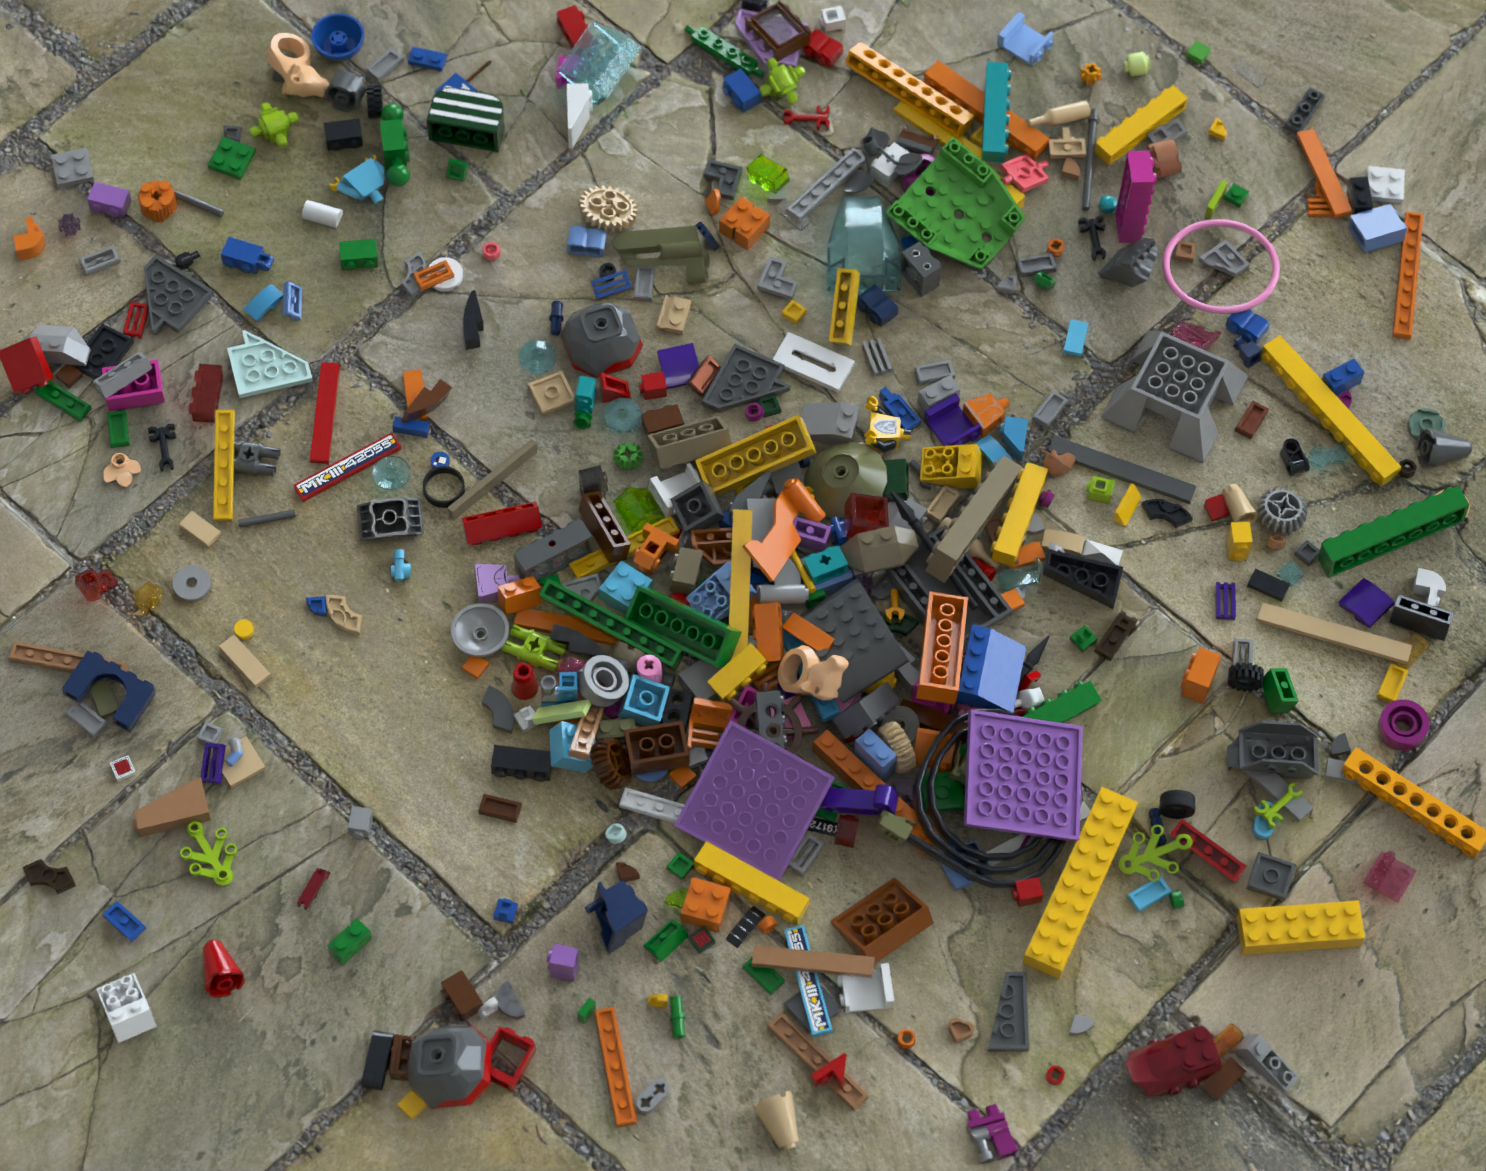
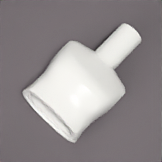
(1029, 698)

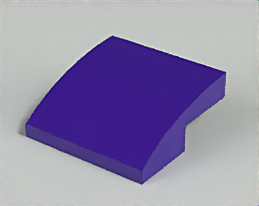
(678, 364)
(1366, 602)

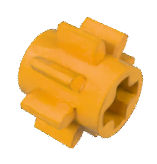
(1090, 74)

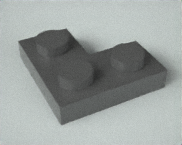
(726, 174)

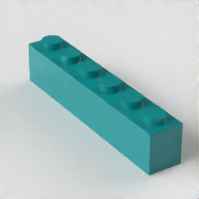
(995, 112)

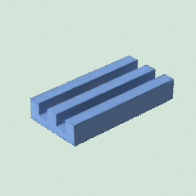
(289, 300)

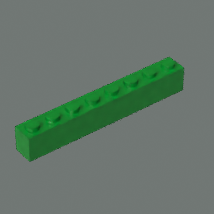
(610, 624)
(1062, 708)

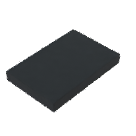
(107, 350)

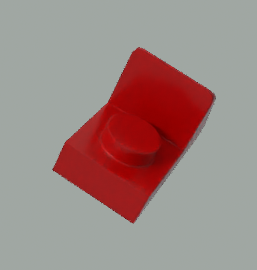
(833, 1069)

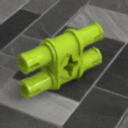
(536, 656)

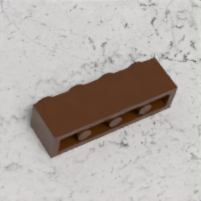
(604, 527)

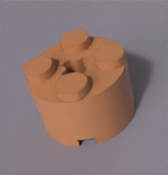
(1165, 158)

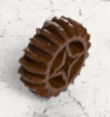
(610, 763)

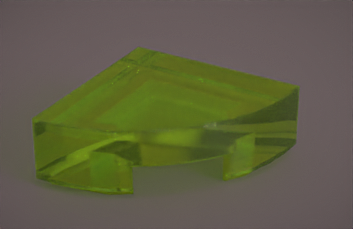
(676, 898)

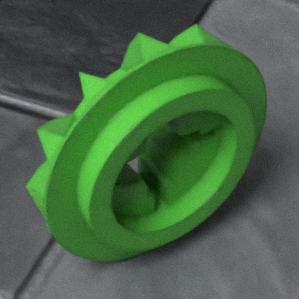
(622, 461)

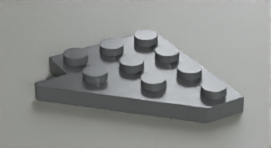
(172, 295)
(744, 379)

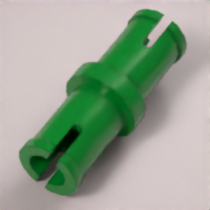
(677, 1017)

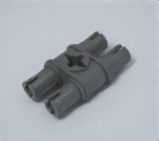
(253, 465)

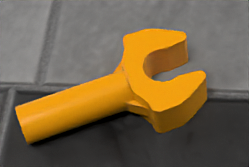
(894, 607)

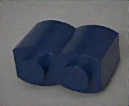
(877, 305)

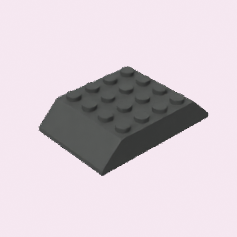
(915, 584)
(859, 637)

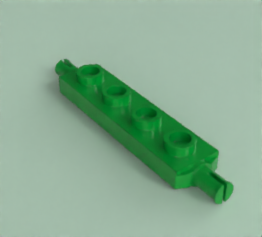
(724, 51)

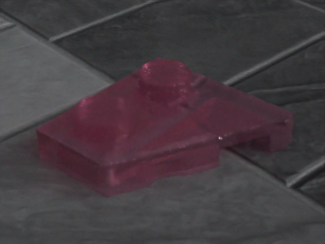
(1195, 335)

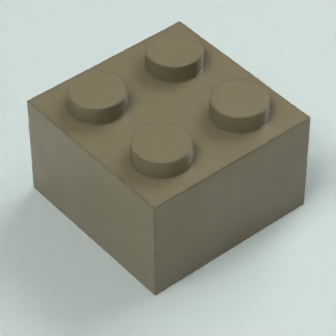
(686, 571)

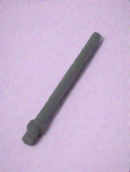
(1093, 120)

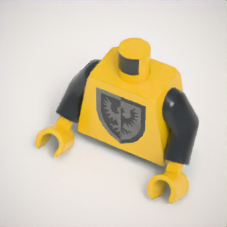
(884, 429)

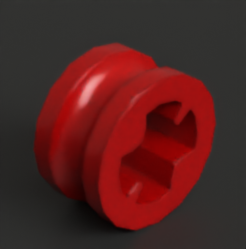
(1059, 1070)

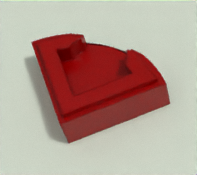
(1034, 676)

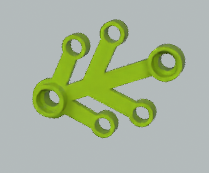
(1152, 854)
(210, 856)

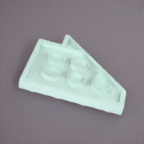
(265, 367)

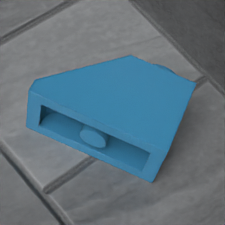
(1014, 435)

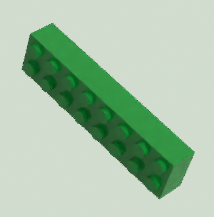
(1393, 531)

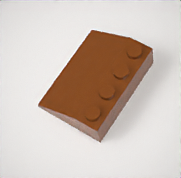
(883, 920)

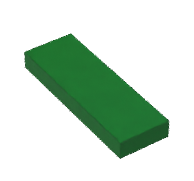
(64, 400)

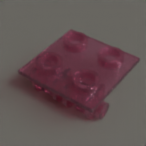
(1389, 876)

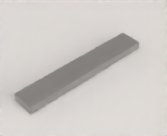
(825, 185)

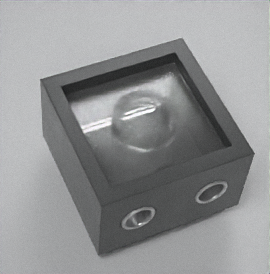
(920, 268)

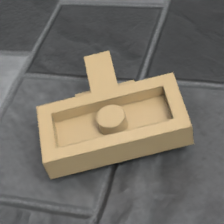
(1067, 146)

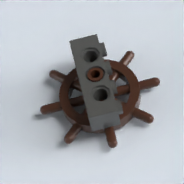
(772, 727)

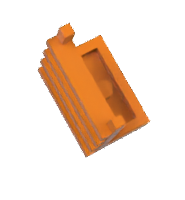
(710, 716)

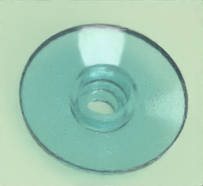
(540, 362)
(391, 466)

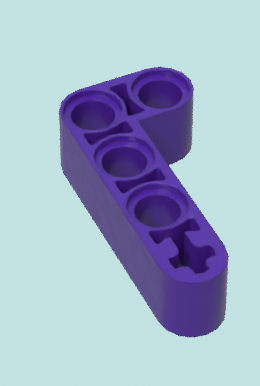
(861, 801)

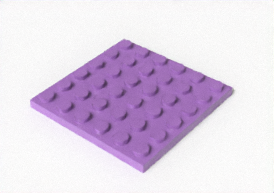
(1023, 775)
(754, 800)

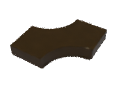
(56, 878)

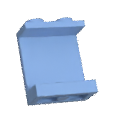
(1024, 41)

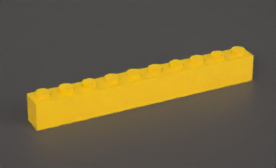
(1330, 411)

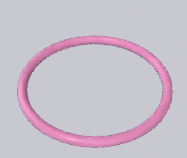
(1216, 309)

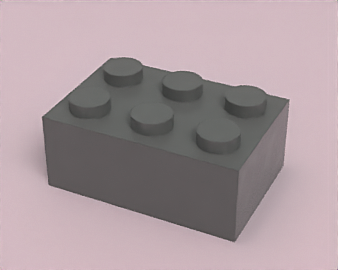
(867, 711)

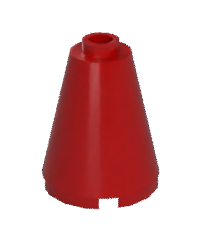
(220, 970)

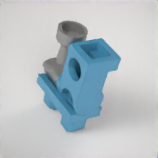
(558, 694)

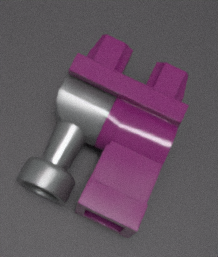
(993, 1128)

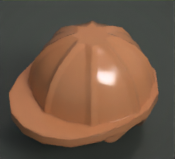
(1058, 464)

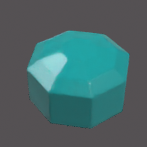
(1107, 204)

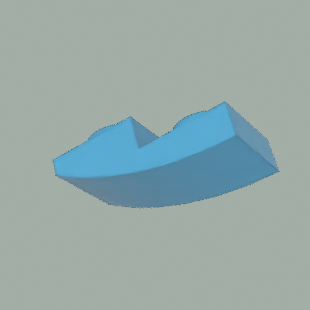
(263, 301)
(991, 449)

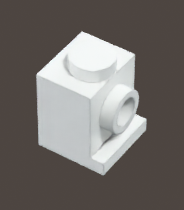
(832, 19)

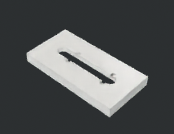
(809, 371)

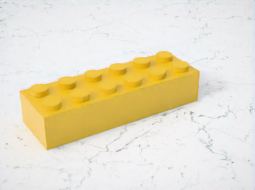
(755, 455)
(1300, 927)

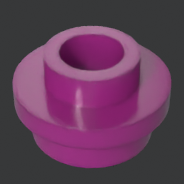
(754, 407)
(1046, 498)

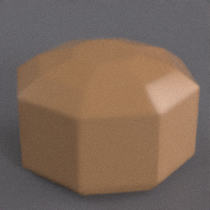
(1276, 542)

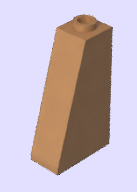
(173, 810)

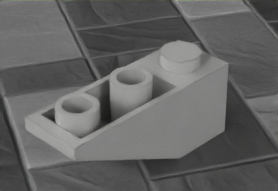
(1266, 1061)

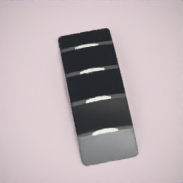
(745, 926)

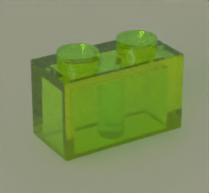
(767, 174)

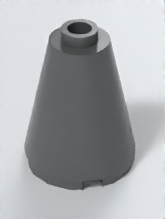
(1441, 447)

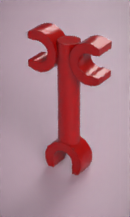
(820, 116)

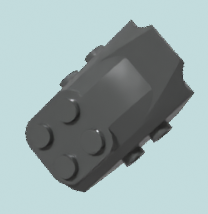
(1276, 748)

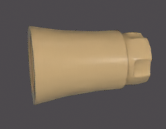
(1238, 504)

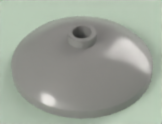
(476, 621)

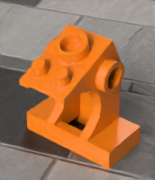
(647, 561)

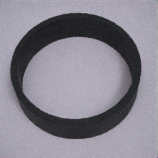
(438, 470)

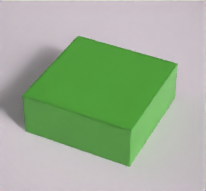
(1198, 52)

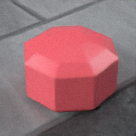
(491, 251)

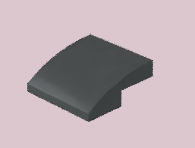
(797, 1010)

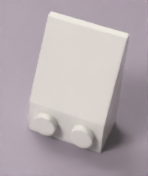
(578, 108)

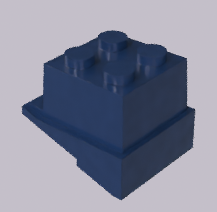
(618, 913)

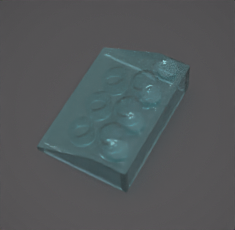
(599, 59)

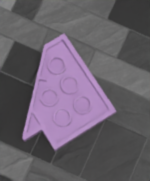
(757, 46)

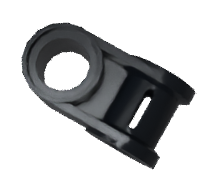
(1295, 460)

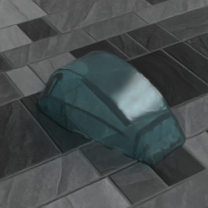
(866, 242)

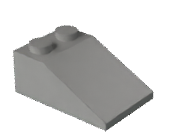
(830, 421)

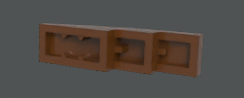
(934, 719)

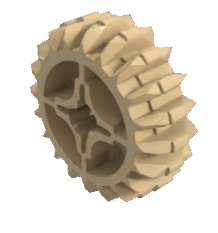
(898, 742)

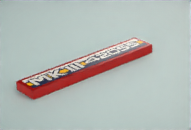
(347, 467)

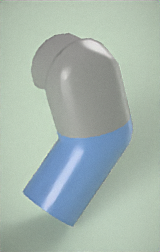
(236, 749)

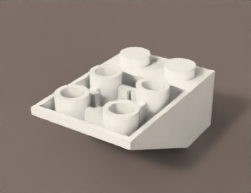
(126, 1007)

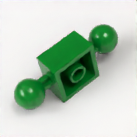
(395, 145)

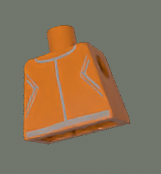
(986, 412)

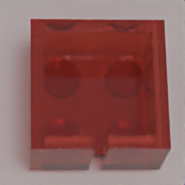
(865, 513)

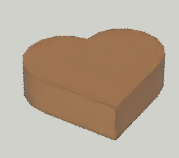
(960, 1030)

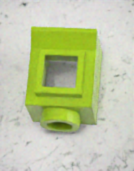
(1100, 489)

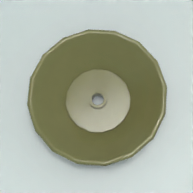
(863, 474)

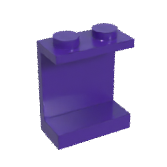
(951, 423)

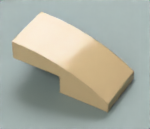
(1070, 542)

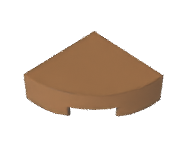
(1071, 169)

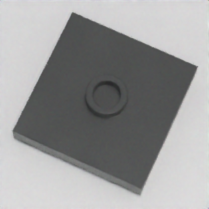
(1271, 876)

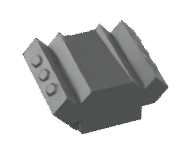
(1131, 264)
(390, 518)

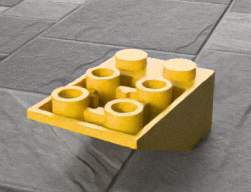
(954, 465)

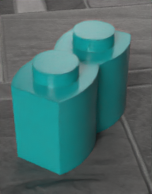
(585, 394)

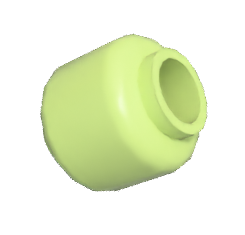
(1137, 64)

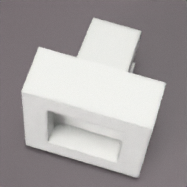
(524, 718)

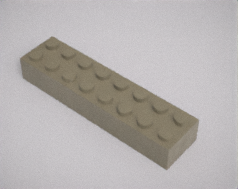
(972, 518)

